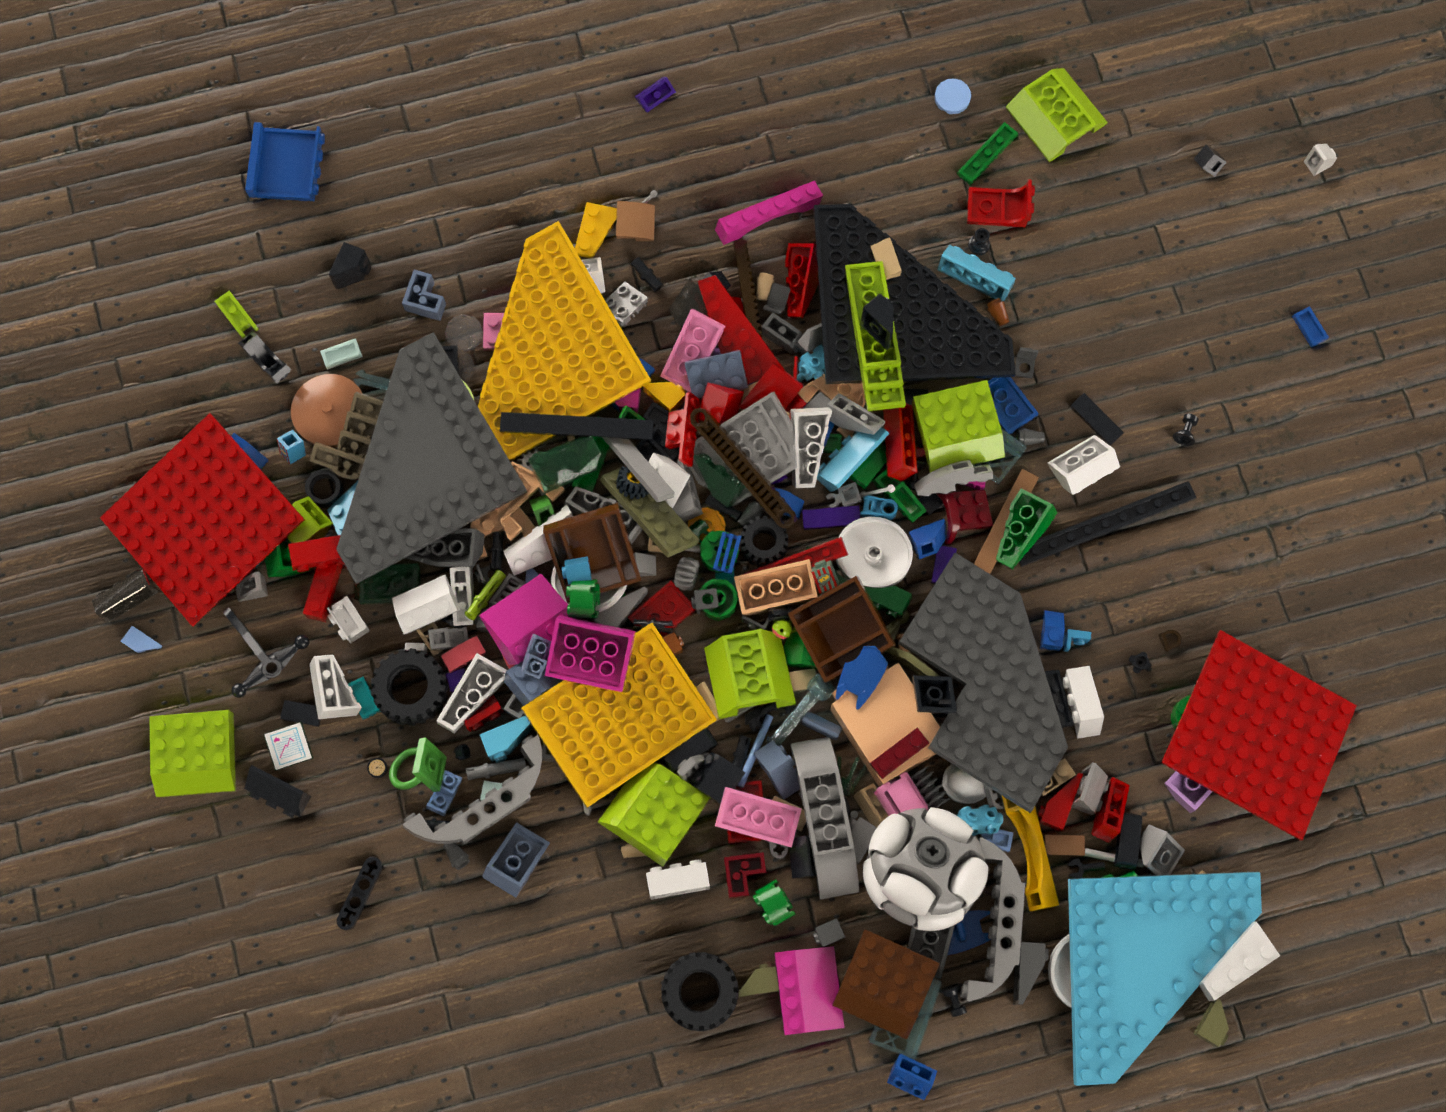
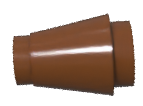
(998, 311)

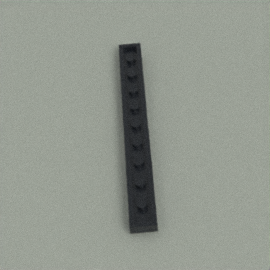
(1109, 522)

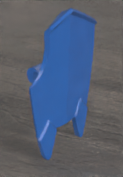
(862, 674)
(968, 932)

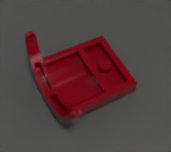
(966, 512)

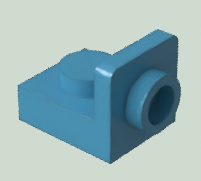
(1078, 638)

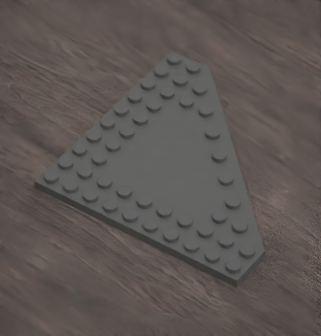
(426, 465)

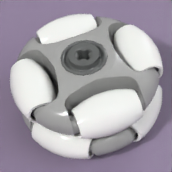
(925, 868)

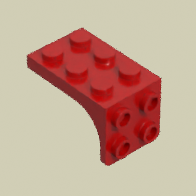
(1001, 206)

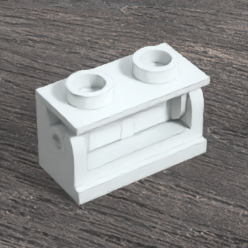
(348, 620)

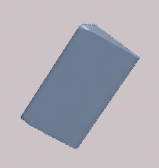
(821, 725)

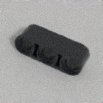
(697, 744)
(1128, 842)

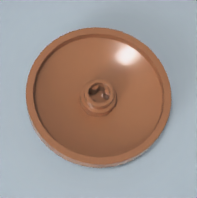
(322, 408)

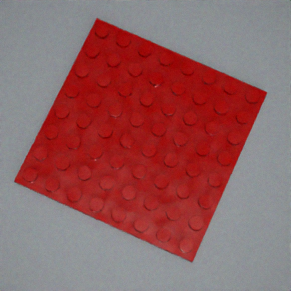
(202, 519)
(1259, 735)

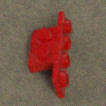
(681, 431)

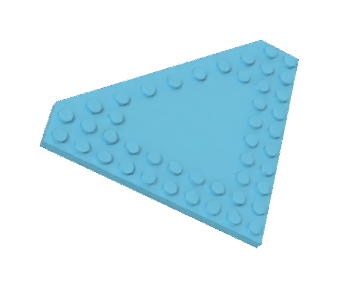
(1141, 955)

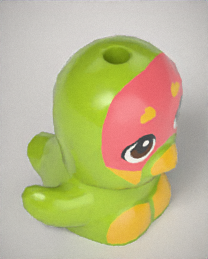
(783, 628)

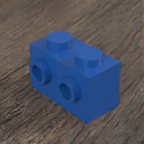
(912, 1076)

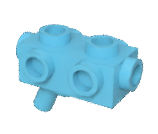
(811, 365)
(982, 820)

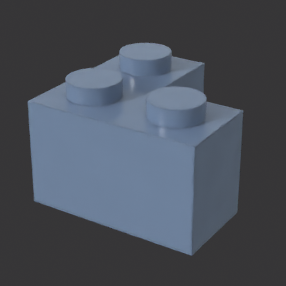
(419, 298)
(778, 768)

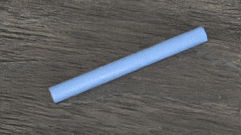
(756, 746)

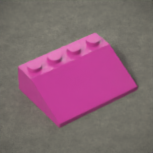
(521, 614)
(590, 653)
(808, 990)

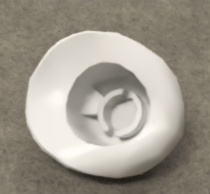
(962, 786)

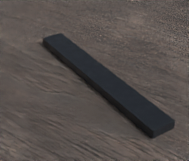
(576, 426)

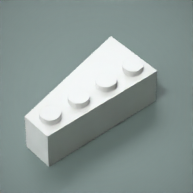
(809, 435)
(533, 548)
(474, 689)
(1243, 959)

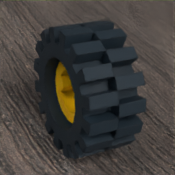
(626, 485)

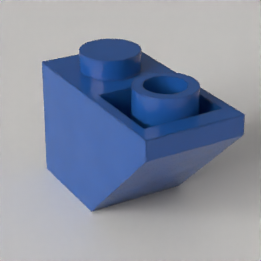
(928, 538)

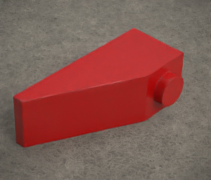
(1056, 810)
(1110, 817)

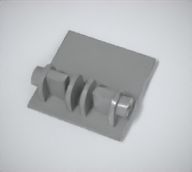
(626, 302)

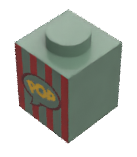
(824, 576)

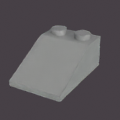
(1091, 789)

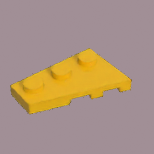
(594, 227)

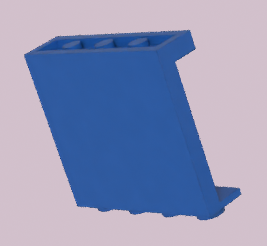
(284, 163)

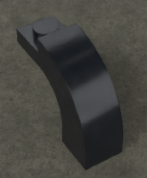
(264, 357)

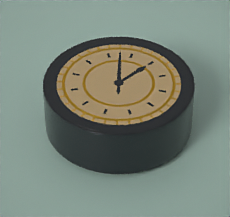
(377, 768)

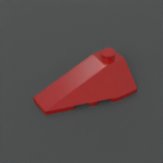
(802, 277)

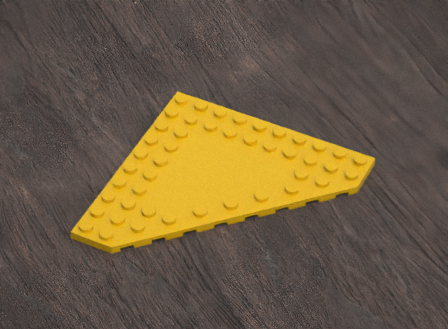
(555, 344)

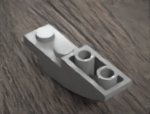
(945, 478)

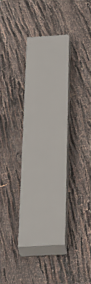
(641, 468)

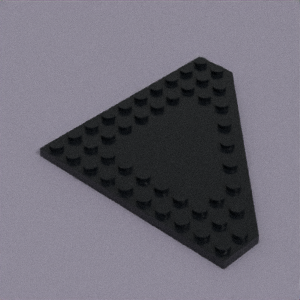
(933, 325)

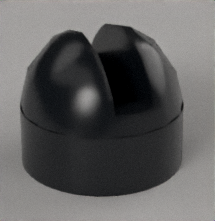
(462, 752)

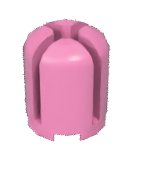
(900, 795)

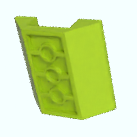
(1055, 112)
(748, 672)

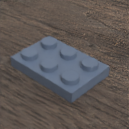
(720, 369)

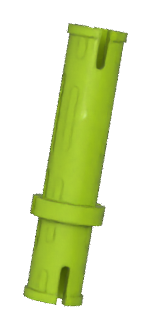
(480, 601)

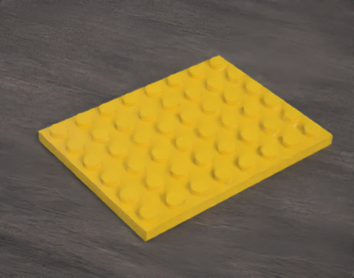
(613, 735)

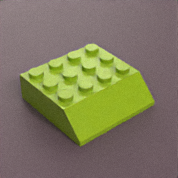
(959, 425)
(192, 753)
(654, 812)

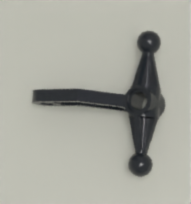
(260, 673)

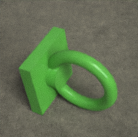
(427, 768)

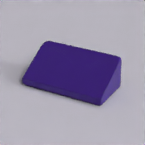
(655, 94)

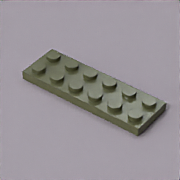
(655, 518)

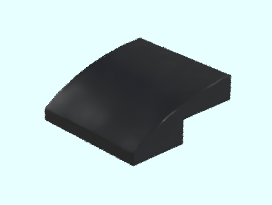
(657, 445)

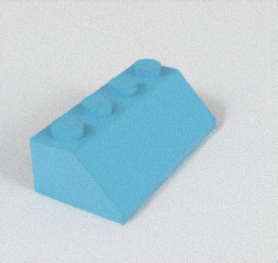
(976, 273)
(848, 458)

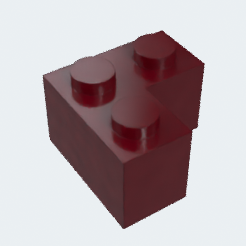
(739, 868)

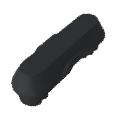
(752, 718)

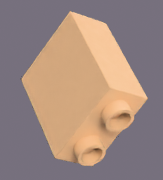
(884, 721)

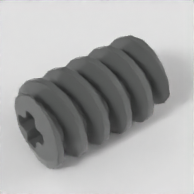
(929, 789)

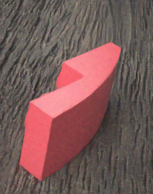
(462, 654)

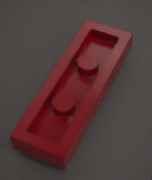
(899, 753)

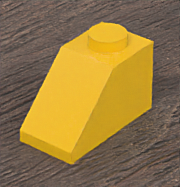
(666, 394)

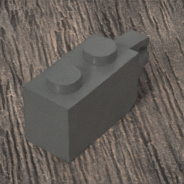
(783, 334)

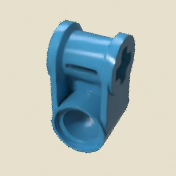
(877, 507)

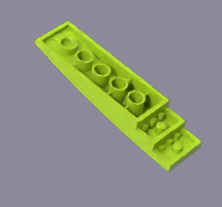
(878, 366)

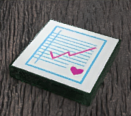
(288, 745)

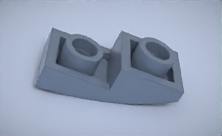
(535, 656)

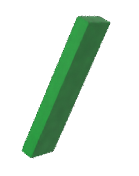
(987, 153)

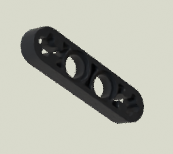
(363, 895)

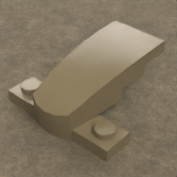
(353, 439)

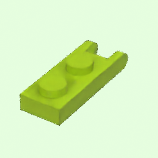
(235, 313)

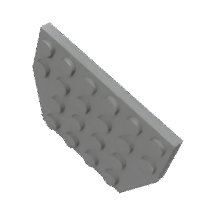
(765, 437)

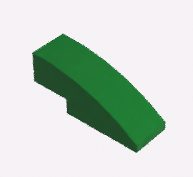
(871, 466)
(905, 499)

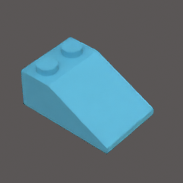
(505, 738)

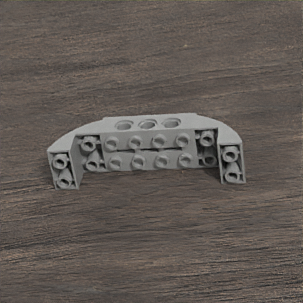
(826, 817)
(459, 829)
(1002, 960)

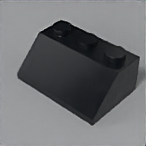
(276, 792)

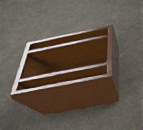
(603, 539)
(840, 626)
(886, 984)

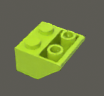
(315, 524)

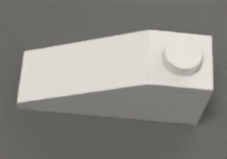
(463, 589)

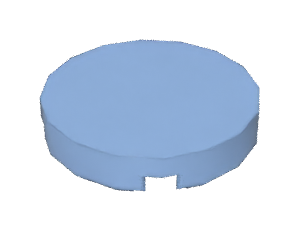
(952, 96)

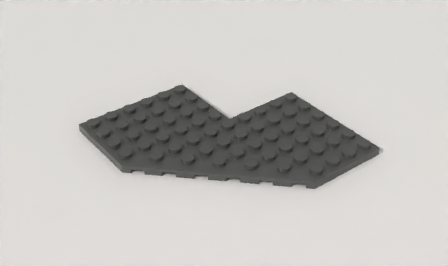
(1005, 713)

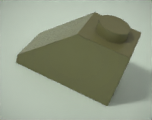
(761, 981)
(1213, 1025)

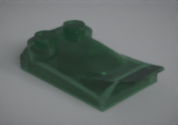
(565, 462)
(387, 584)

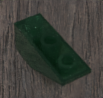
(720, 483)

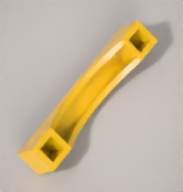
(1040, 885)

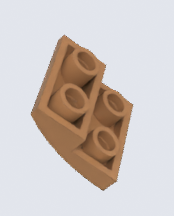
(635, 221)

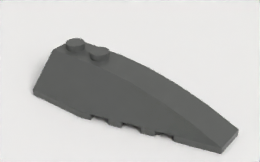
(456, 549)

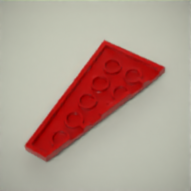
(738, 330)

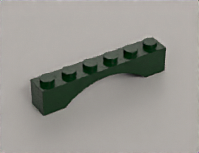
(889, 599)

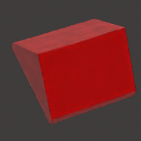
(720, 402)

